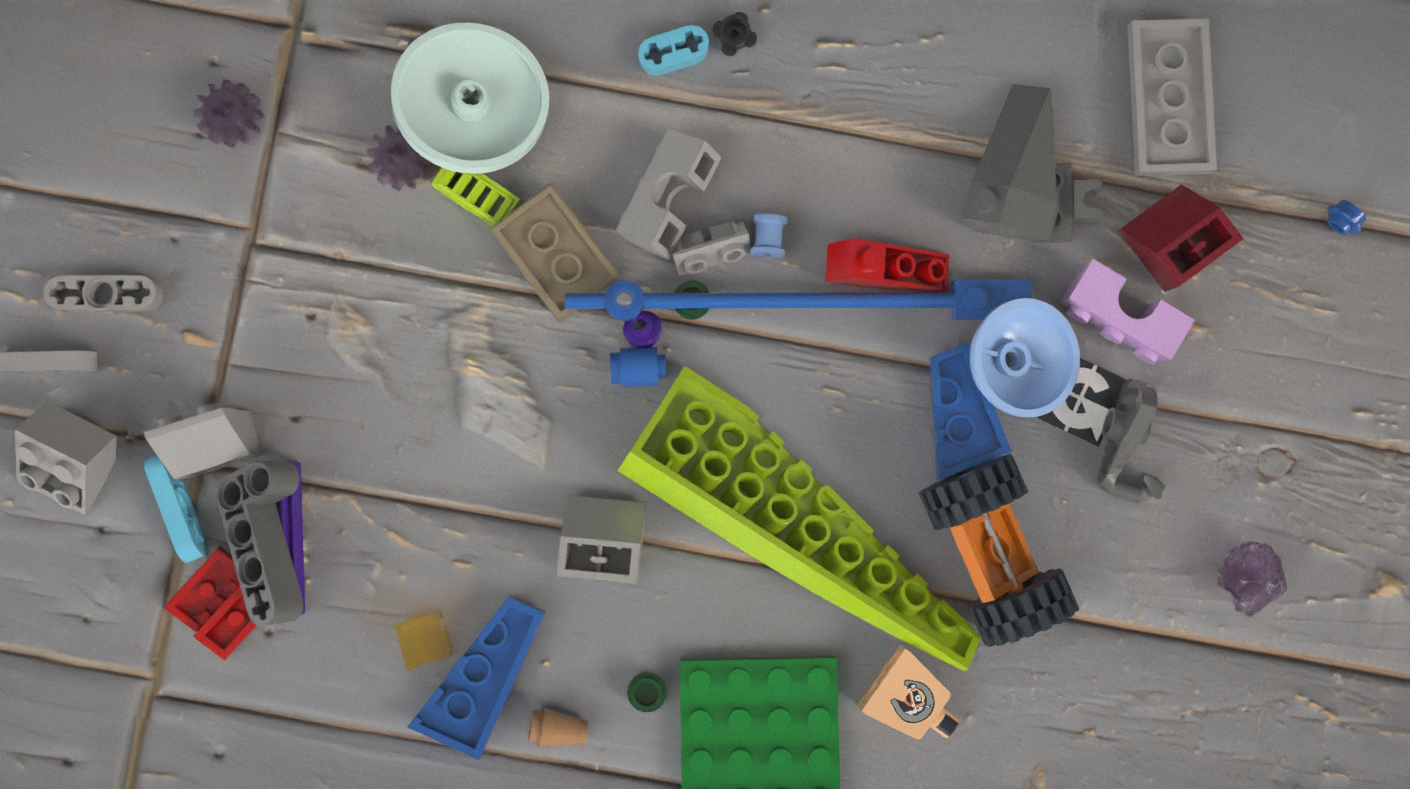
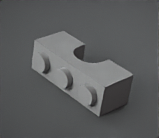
(677, 164)

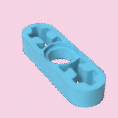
(176, 511)

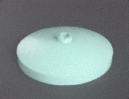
(477, 67)

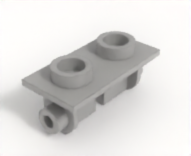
(728, 244)

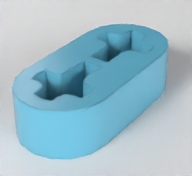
(670, 42)

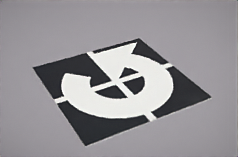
(1087, 404)

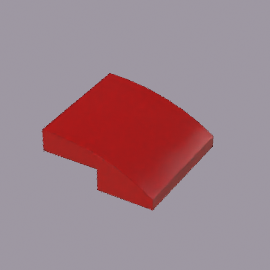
(214, 605)

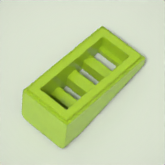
(445, 178)

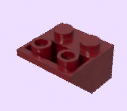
(1180, 236)

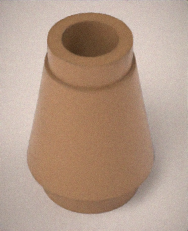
(556, 729)

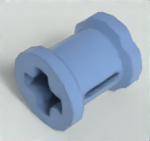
(768, 236)

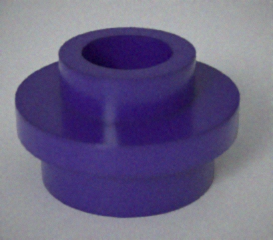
(647, 336)

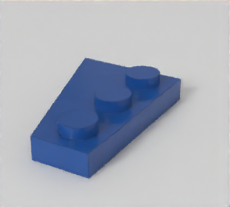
(963, 418)

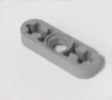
(88, 286)
(48, 362)

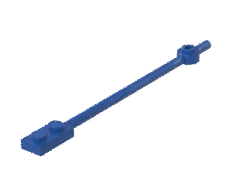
(968, 299)

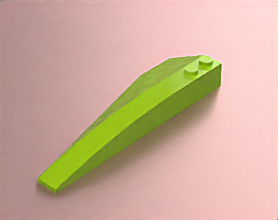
(742, 484)

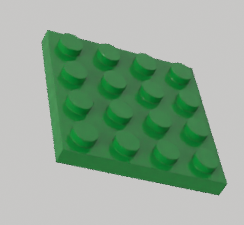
(759, 723)

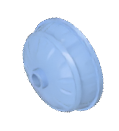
(1041, 355)

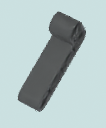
(258, 540)

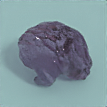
(1252, 576)

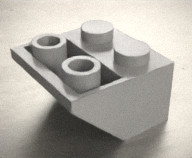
(205, 441)
(63, 457)
(601, 539)

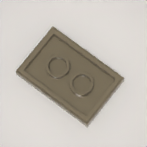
(554, 250)

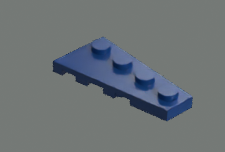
(475, 691)

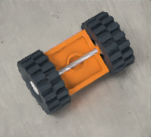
(1012, 592)

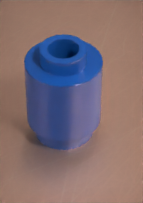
(637, 367)

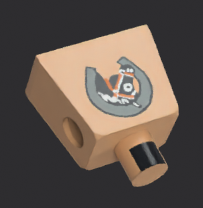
(908, 698)

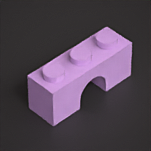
(1094, 299)

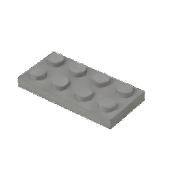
(1172, 97)

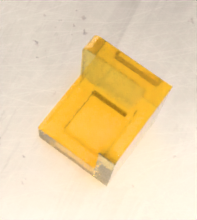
(423, 640)

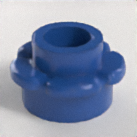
(1345, 218)

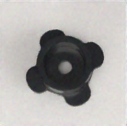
(739, 23)

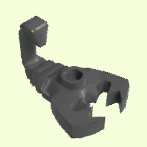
(1126, 429)

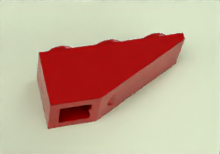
(886, 266)

